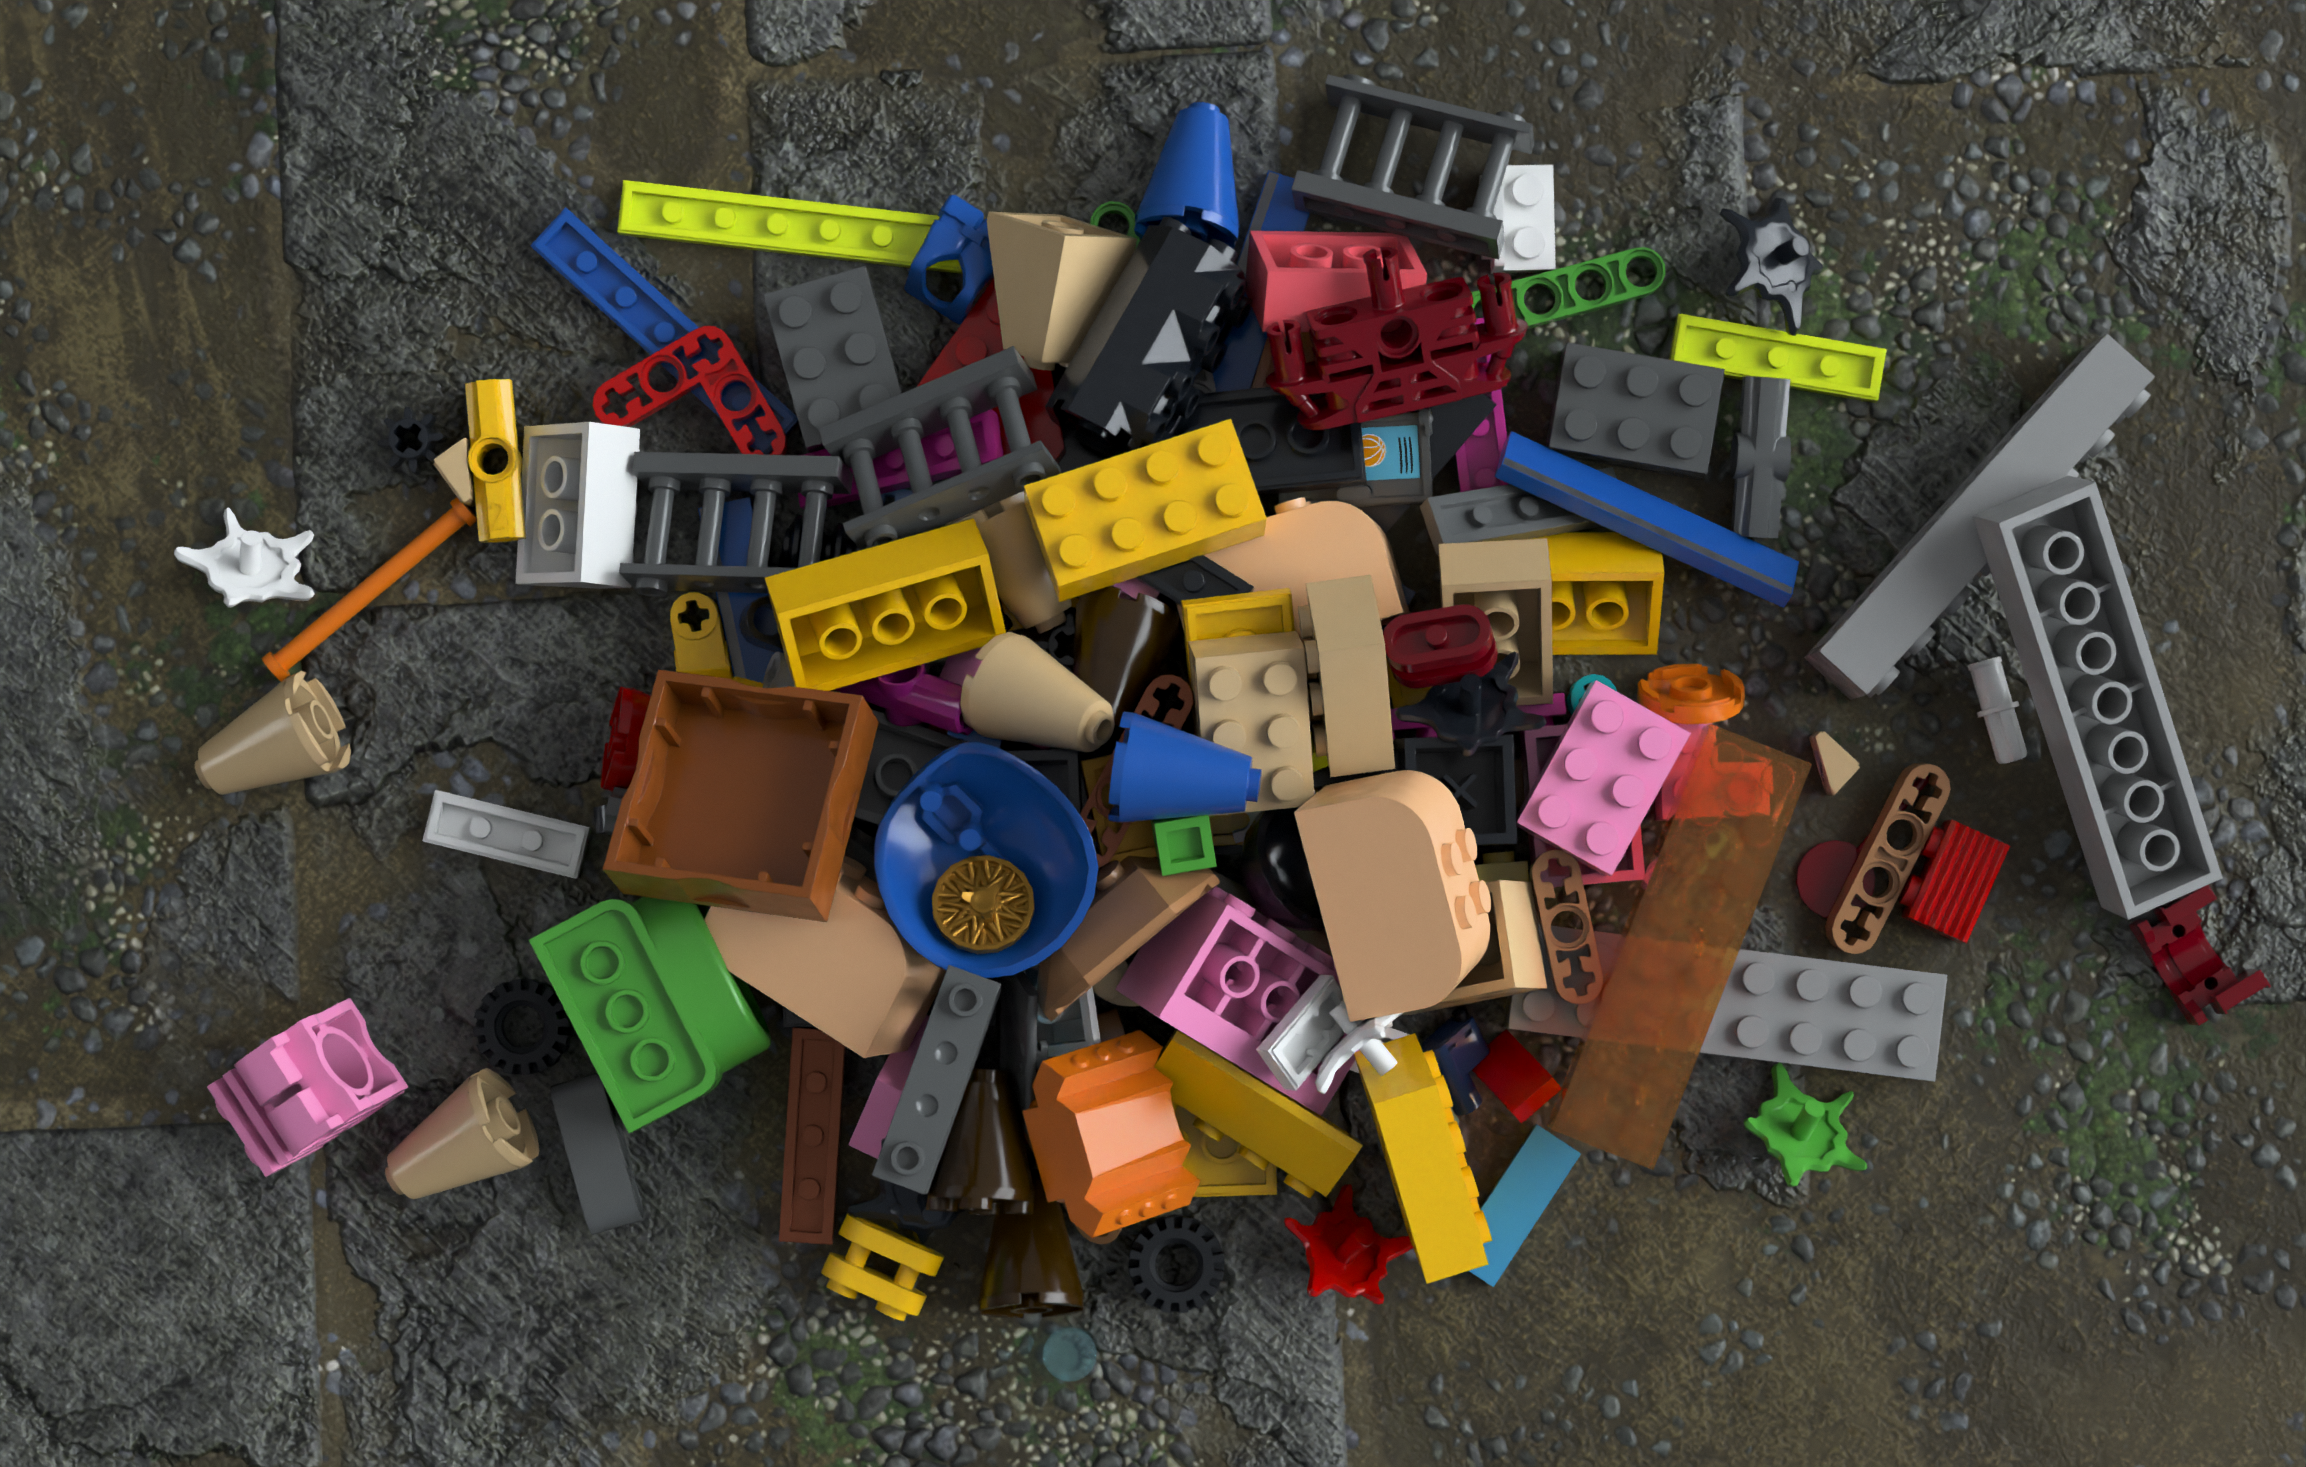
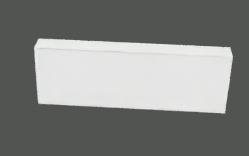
(506, 834)

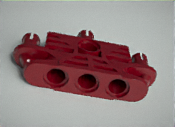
(1398, 371)

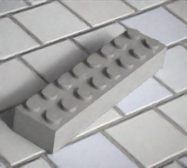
(1947, 553)
(2098, 696)
(1781, 1011)

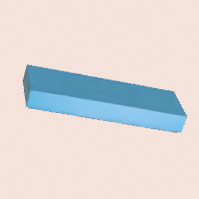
(1522, 1197)

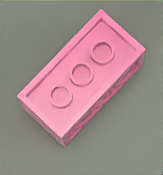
(1229, 982)

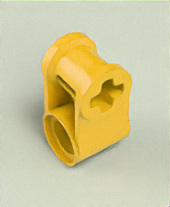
(704, 650)

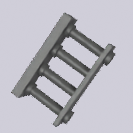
(1425, 215)
(924, 411)
(716, 477)
(937, 1080)

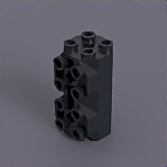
(1151, 341)

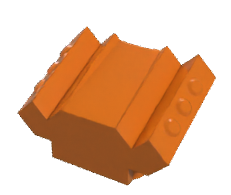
(1109, 1135)

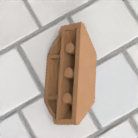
(1126, 912)

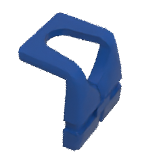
(958, 236)

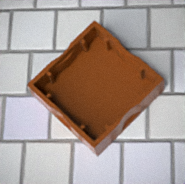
(742, 796)

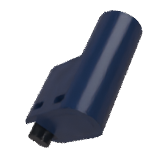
(1458, 1050)

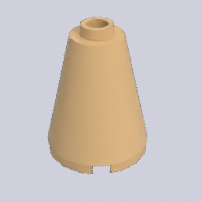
(1018, 564)
(1032, 698)
(276, 740)
(464, 1140)

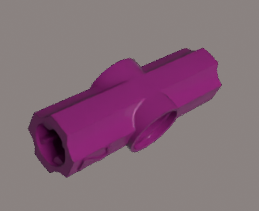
(914, 698)

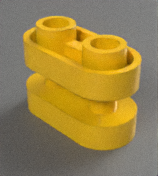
(894, 1295)

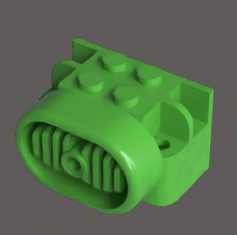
(651, 1002)

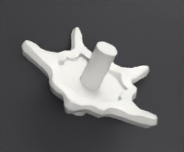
(251, 564)
(1360, 1036)

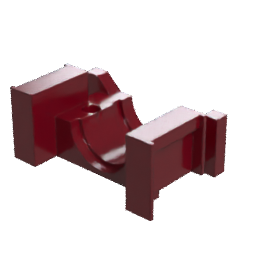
(2189, 960)

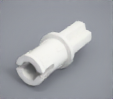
(1998, 710)

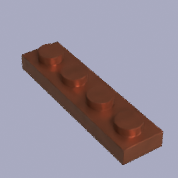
(812, 1138)

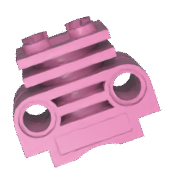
(306, 1087)

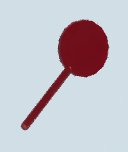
(1827, 867)

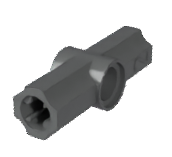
(1760, 456)

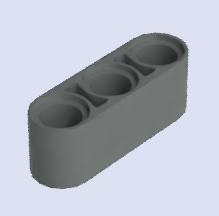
(597, 1154)

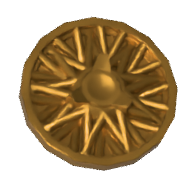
(983, 904)

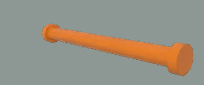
(369, 589)

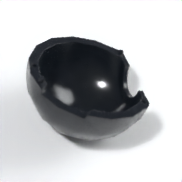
(1278, 871)

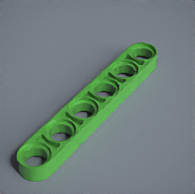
(1562, 286)

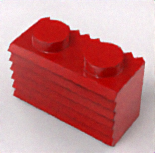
(1953, 880)

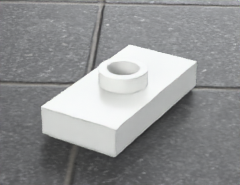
(1304, 1034)

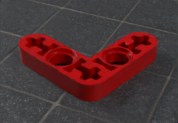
(711, 377)

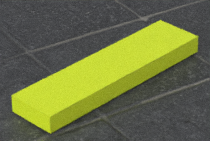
(1806, 360)

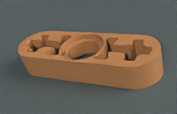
(1563, 968)

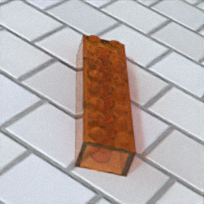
(1679, 945)

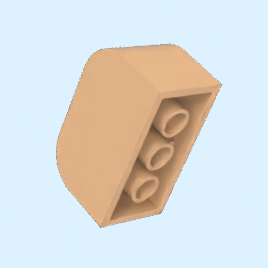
(1317, 545)
(1395, 890)
(839, 975)

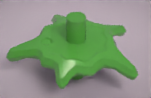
(1802, 1130)

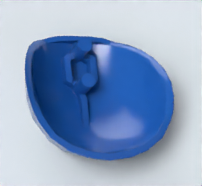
(982, 805)

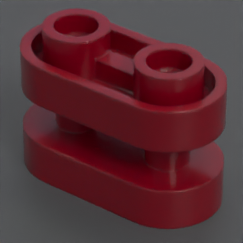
(1439, 646)

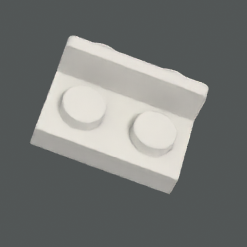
(1528, 220)

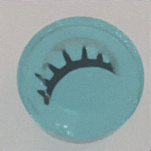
(1069, 1353)

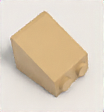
(1052, 281)

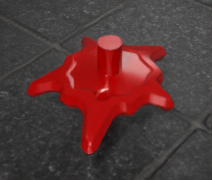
(1346, 1251)

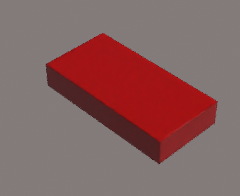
(1515, 1077)

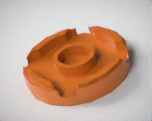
(1691, 695)

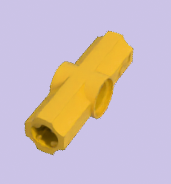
(491, 427)

